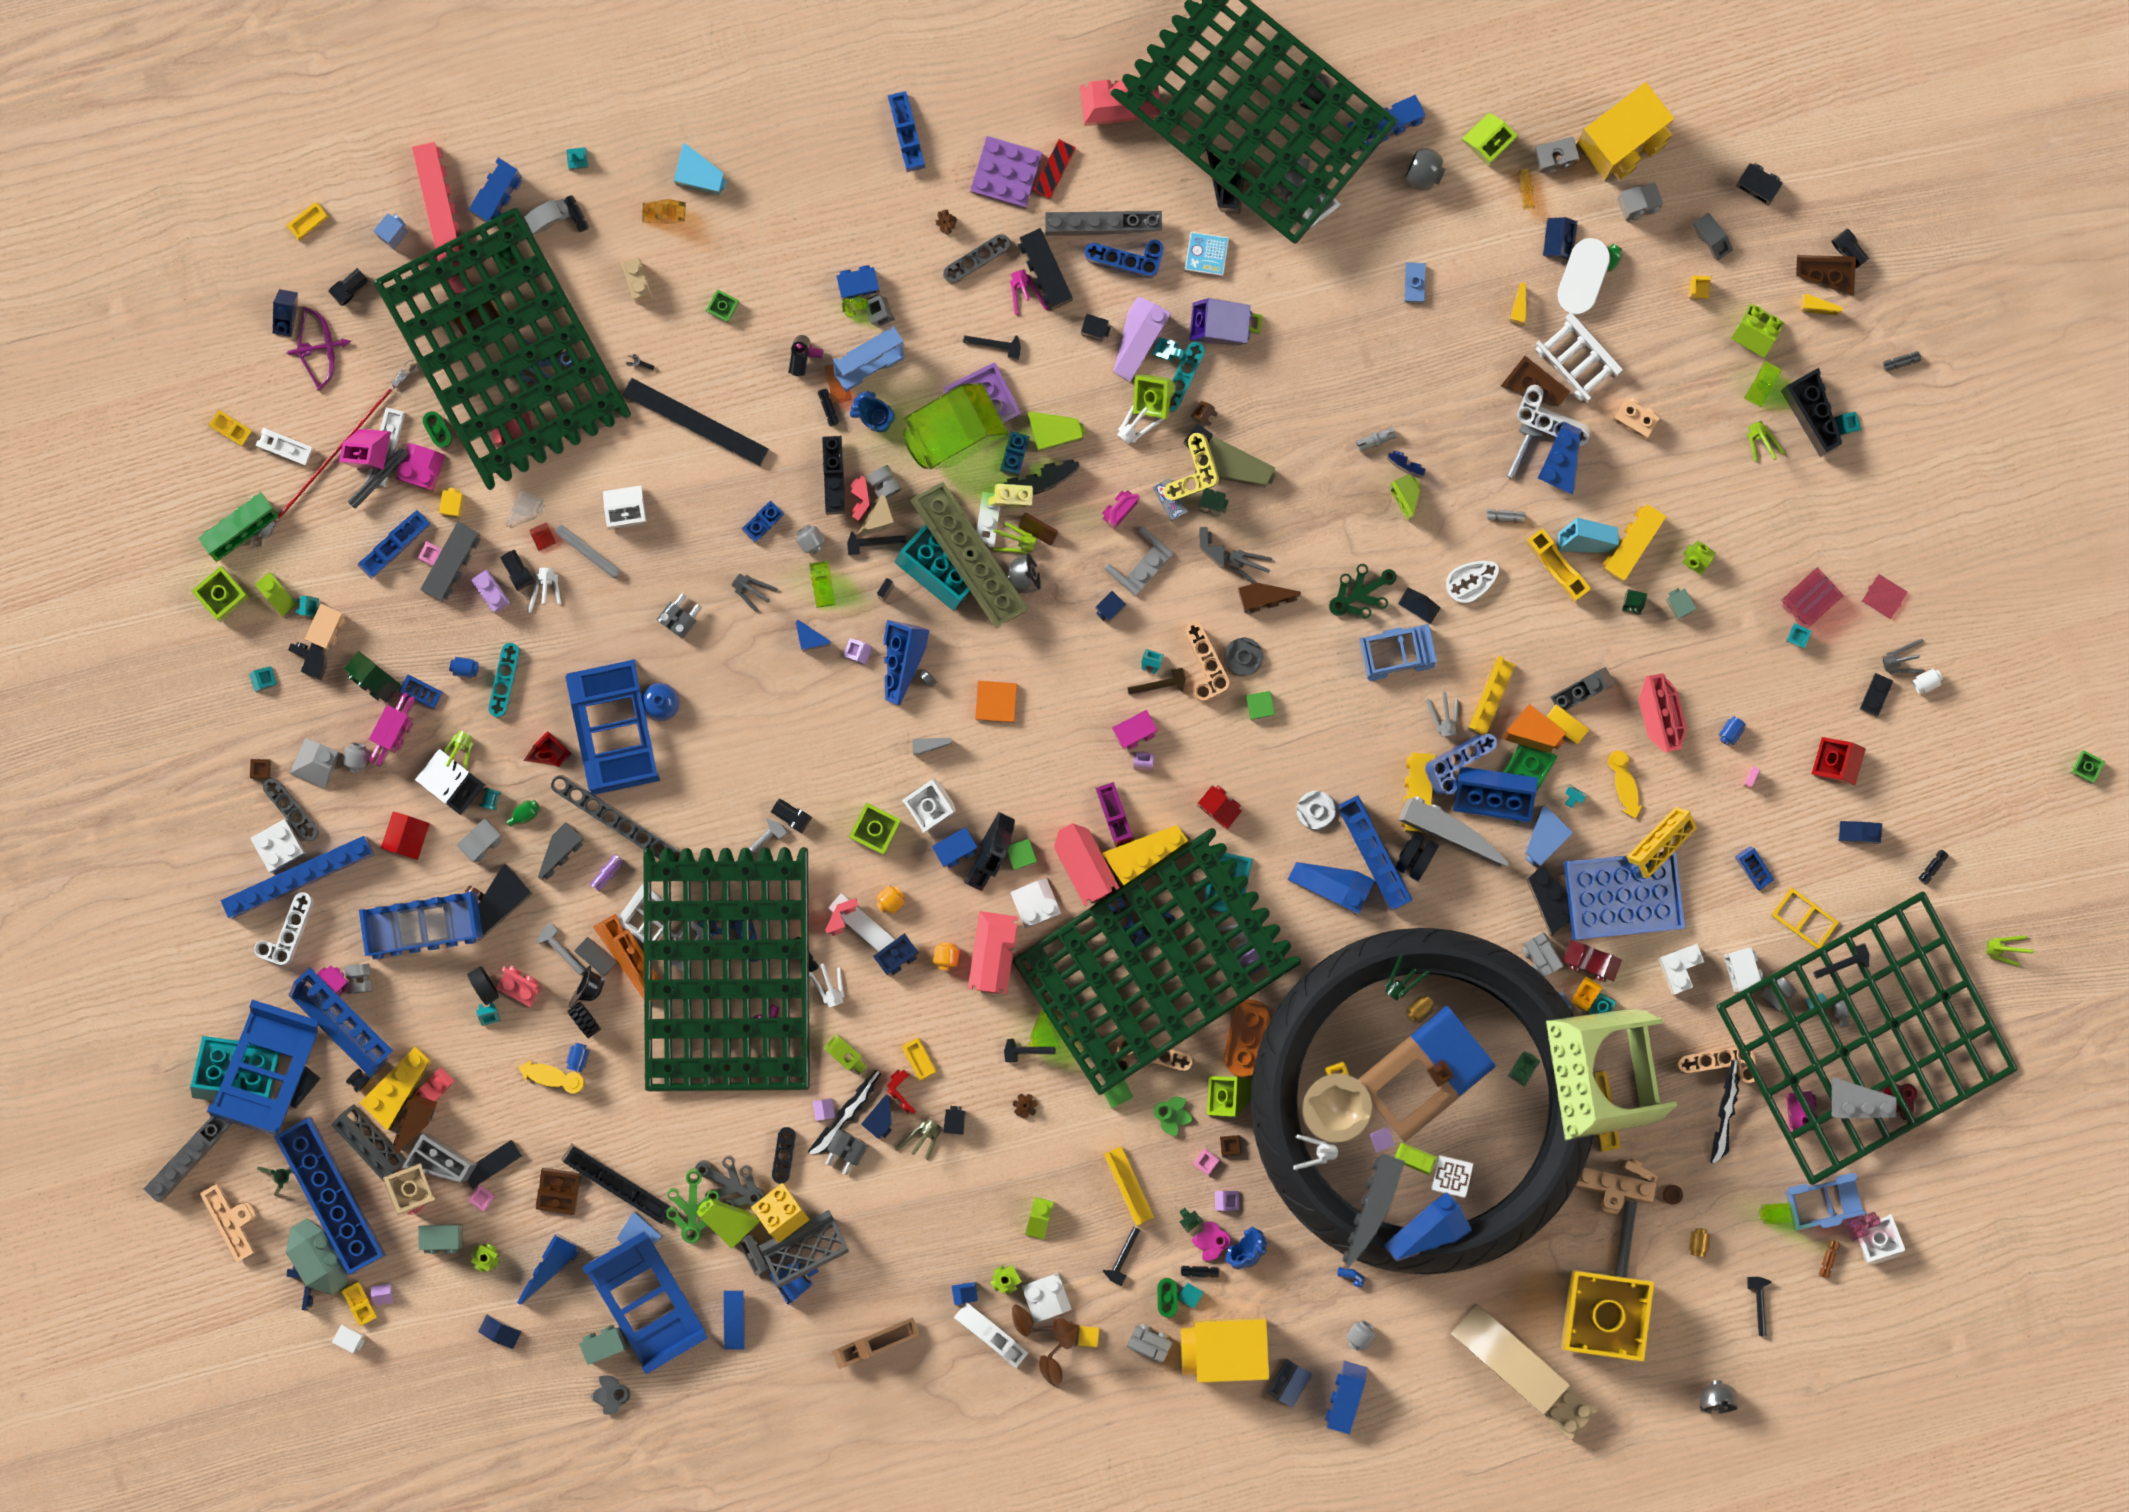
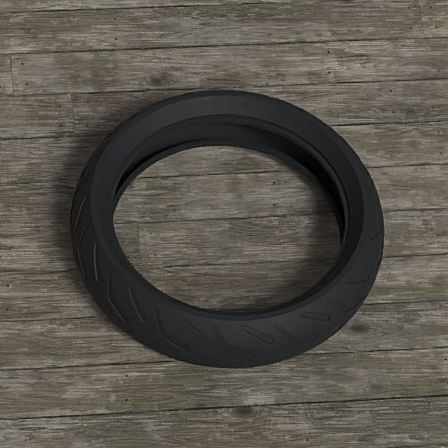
(1279, 1068)

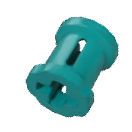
(490, 799)

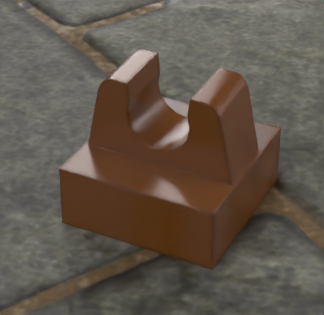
(1203, 412)
(1440, 1073)

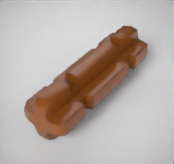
(1829, 1259)

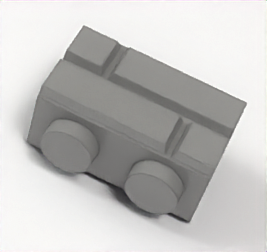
(1542, 955)
(1149, 1343)

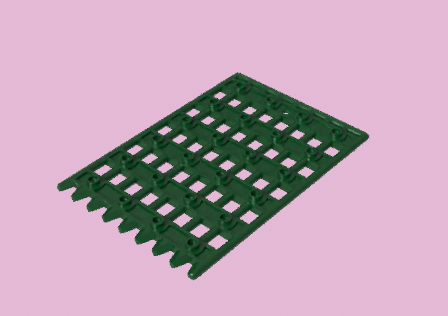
(1178, 45)
(549, 433)
(726, 870)
(1140, 972)

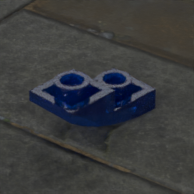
(1400, 461)

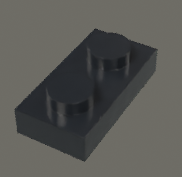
(1876, 694)

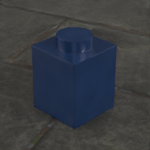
(1109, 607)

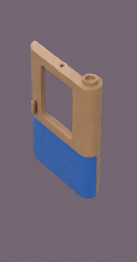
(1436, 1040)

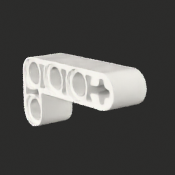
(1555, 419)
(288, 927)

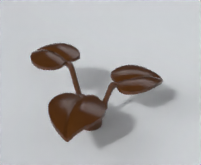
(1065, 1333)

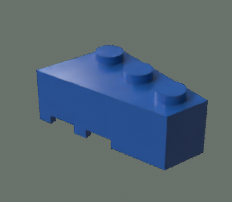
(496, 191)
(1562, 459)
(1346, 1398)

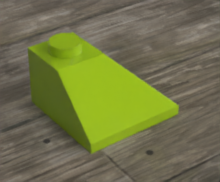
(1406, 494)
(1228, 1095)

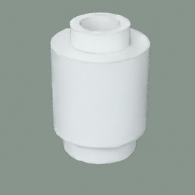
(1927, 681)

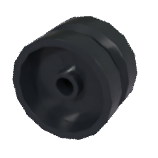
(1415, 856)

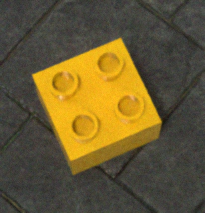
(1625, 131)
(1607, 1315)

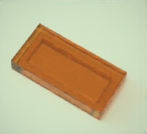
(837, 392)

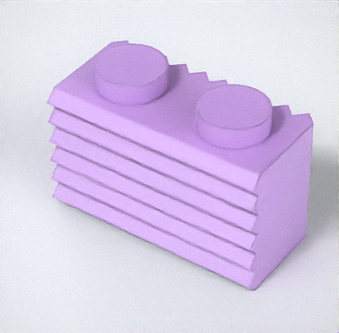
(490, 591)

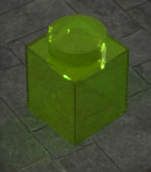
(953, 427)

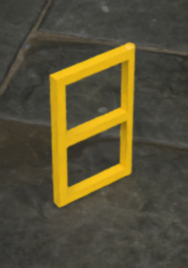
(1796, 930)

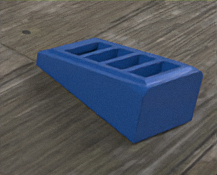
(435, 699)
(1760, 864)

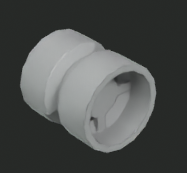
(884, 482)
(358, 971)
(1770, 998)

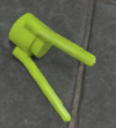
(1760, 431)
(1026, 541)
(461, 742)
(1995, 948)

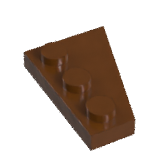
(1528, 374)

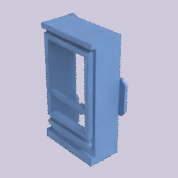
(868, 358)
(1423, 647)
(1848, 1196)

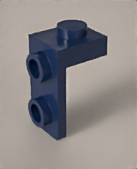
(307, 1298)

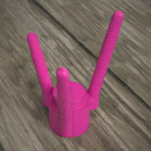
(1021, 280)

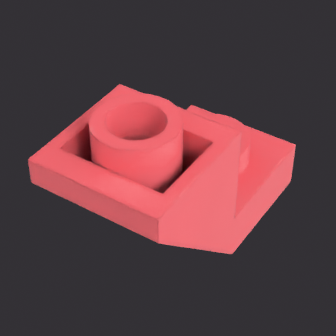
(860, 491)
(836, 922)
(436, 1085)

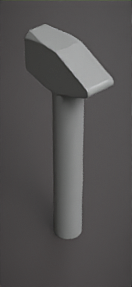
(1529, 432)
(774, 829)
(548, 934)

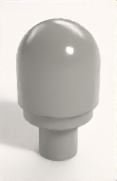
(1841, 1012)

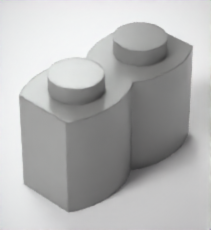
(479, 841)

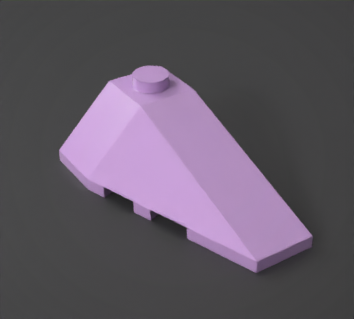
(1141, 330)

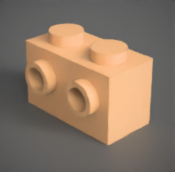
(1636, 418)
(325, 627)

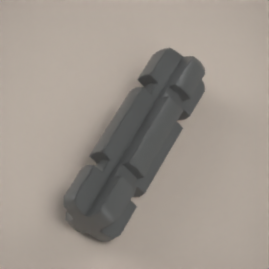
(1901, 361)

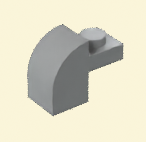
(546, 215)

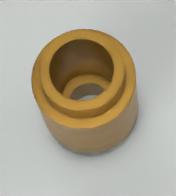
(1420, 1009)
(1699, 1242)

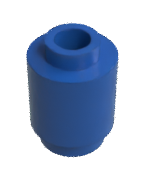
(464, 667)
(1732, 731)
(577, 1057)

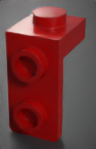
(897, 1078)

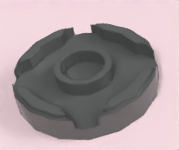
(1243, 656)

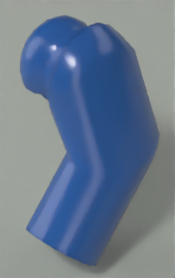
(1352, 1274)

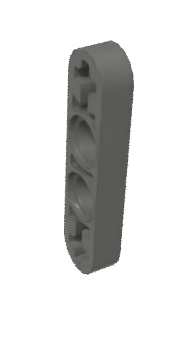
(978, 261)
(292, 808)

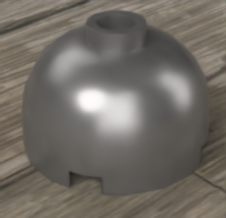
(1023, 574)
(1718, 1398)

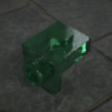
(1524, 1068)

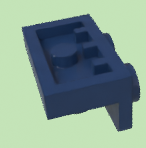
(896, 954)

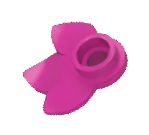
(1209, 1241)

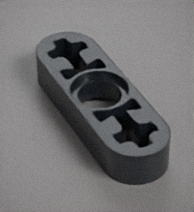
(787, 1171)

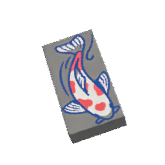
(1173, 508)

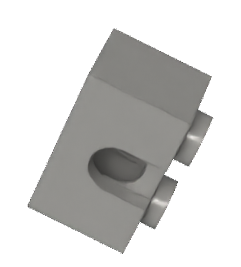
(1565, 147)

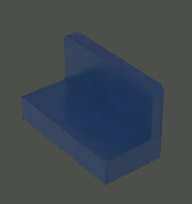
(1560, 237)

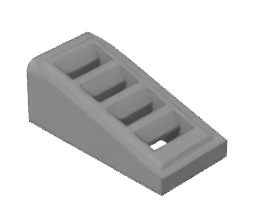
(926, 745)

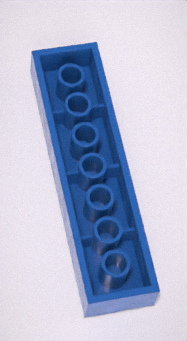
(330, 1195)

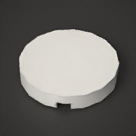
(1316, 810)

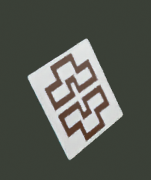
(1452, 1176)

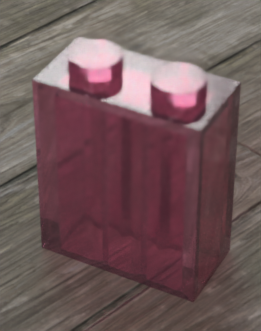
(1811, 598)

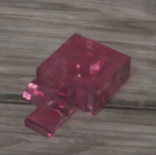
(1860, 1226)

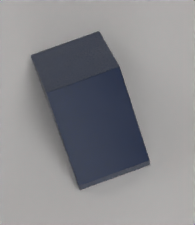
(499, 1332)

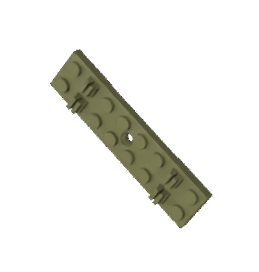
(980, 572)

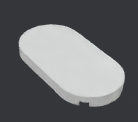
(1583, 276)

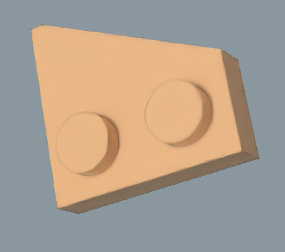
(1636, 1168)

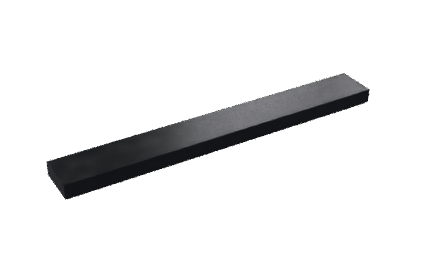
(695, 421)

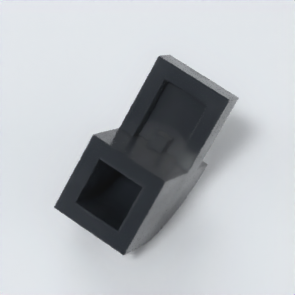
(315, 659)

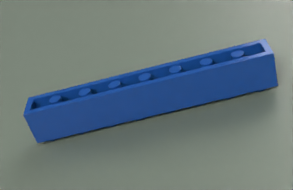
(297, 877)

